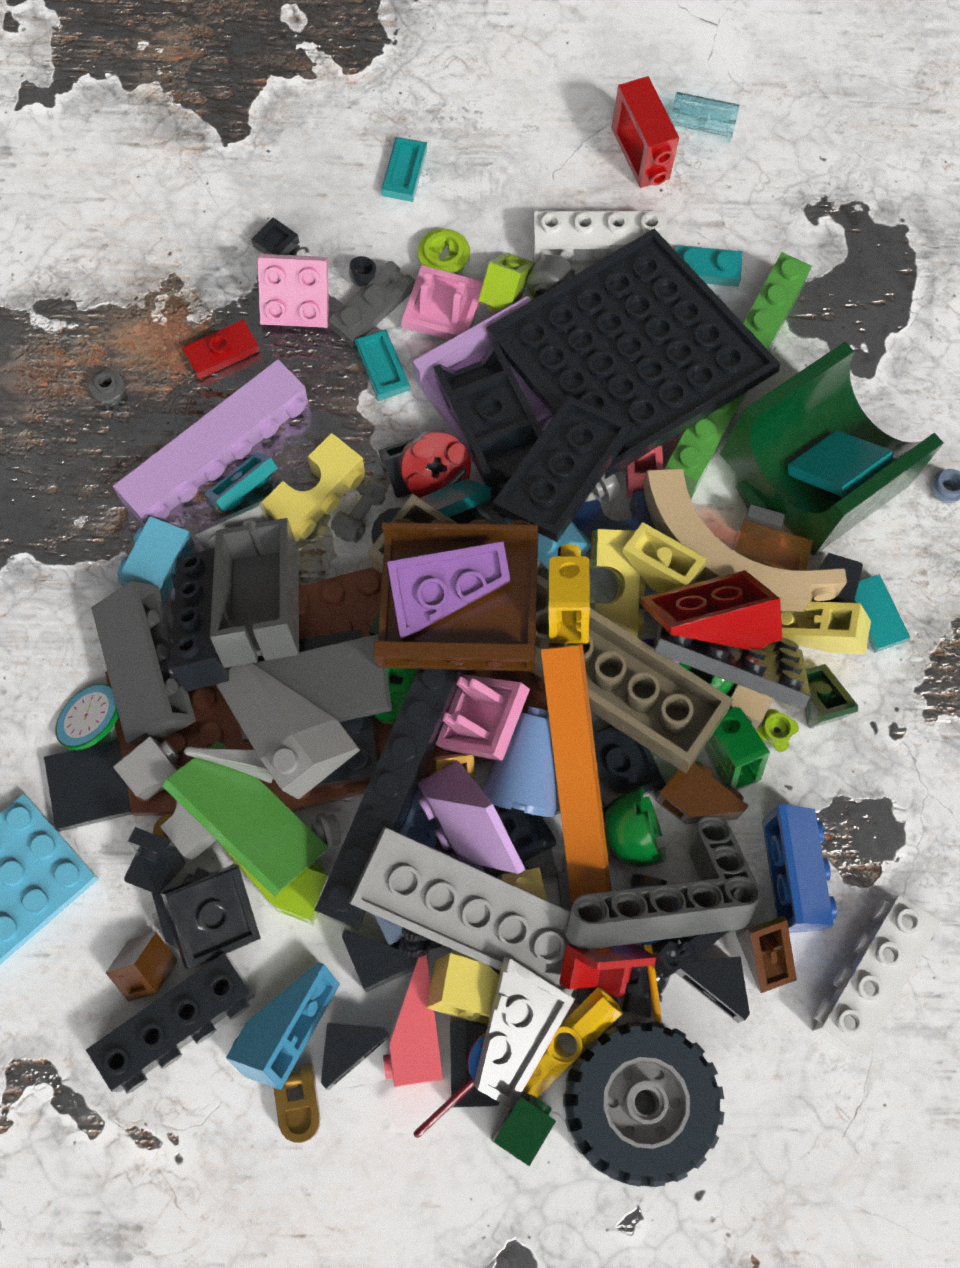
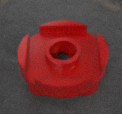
(423, 451)

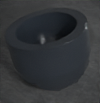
(365, 270)

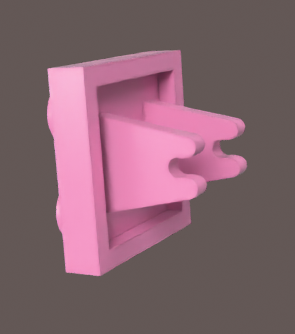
(293, 290)
(442, 303)
(482, 716)

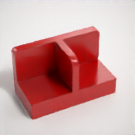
(602, 967)

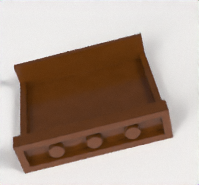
(483, 635)

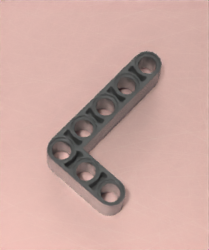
(715, 904)

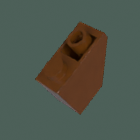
(700, 795)

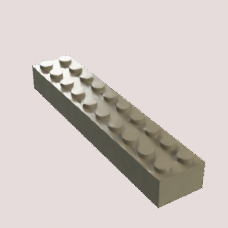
(626, 681)

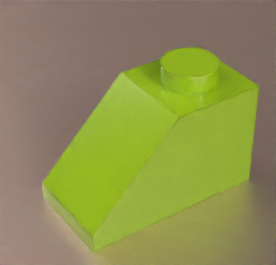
(505, 281)

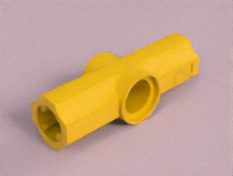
(585, 1024)

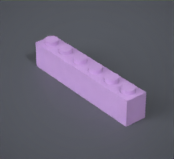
(212, 444)

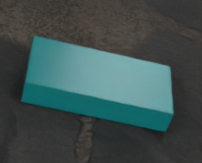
(404, 169)
(382, 365)
(458, 497)
(886, 624)

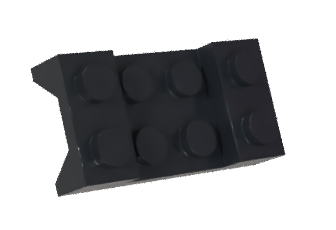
(490, 414)

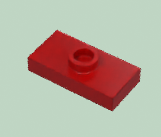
(221, 349)

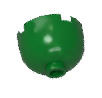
(633, 830)

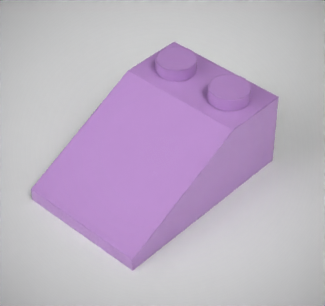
(467, 820)

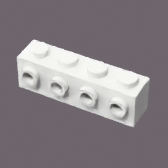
(591, 235)
(875, 976)

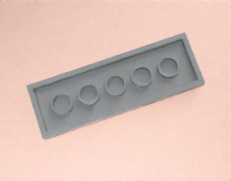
(462, 907)

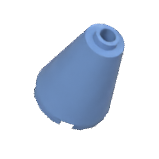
(527, 772)

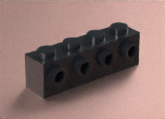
(192, 651)
(171, 1023)

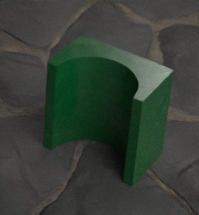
(795, 420)

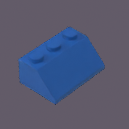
(798, 868)

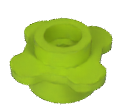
(782, 721)

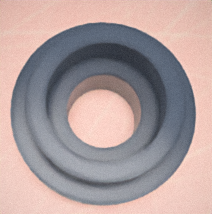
(950, 477)

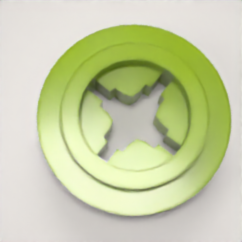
(433, 245)

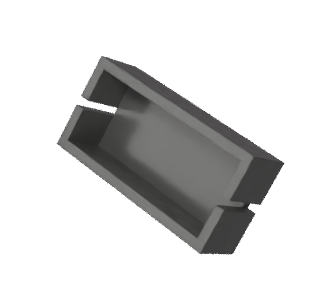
(255, 594)

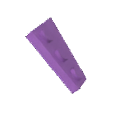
(444, 582)

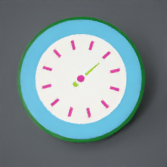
(87, 717)

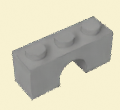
(145, 773)

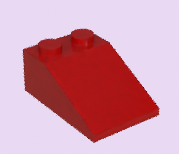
(721, 610)

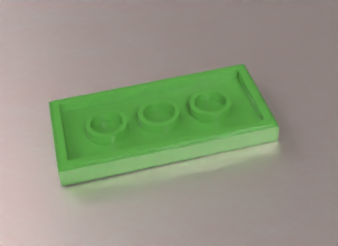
(246, 821)

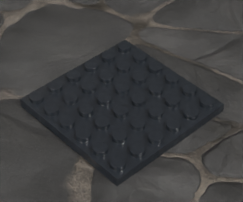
(637, 343)

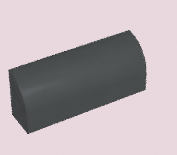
(136, 651)

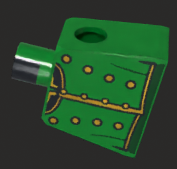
(737, 751)

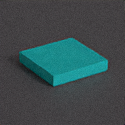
(840, 463)

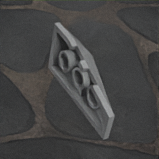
(286, 730)

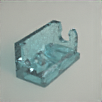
(704, 114)

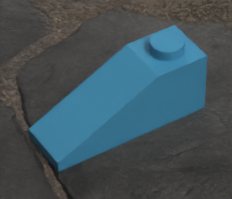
(281, 1030)

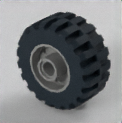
(681, 1111)

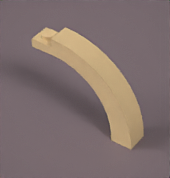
(678, 519)

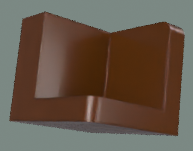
(142, 966)

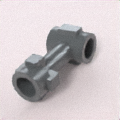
(350, 526)

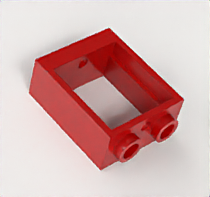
(644, 132)

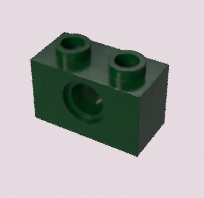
(525, 1129)

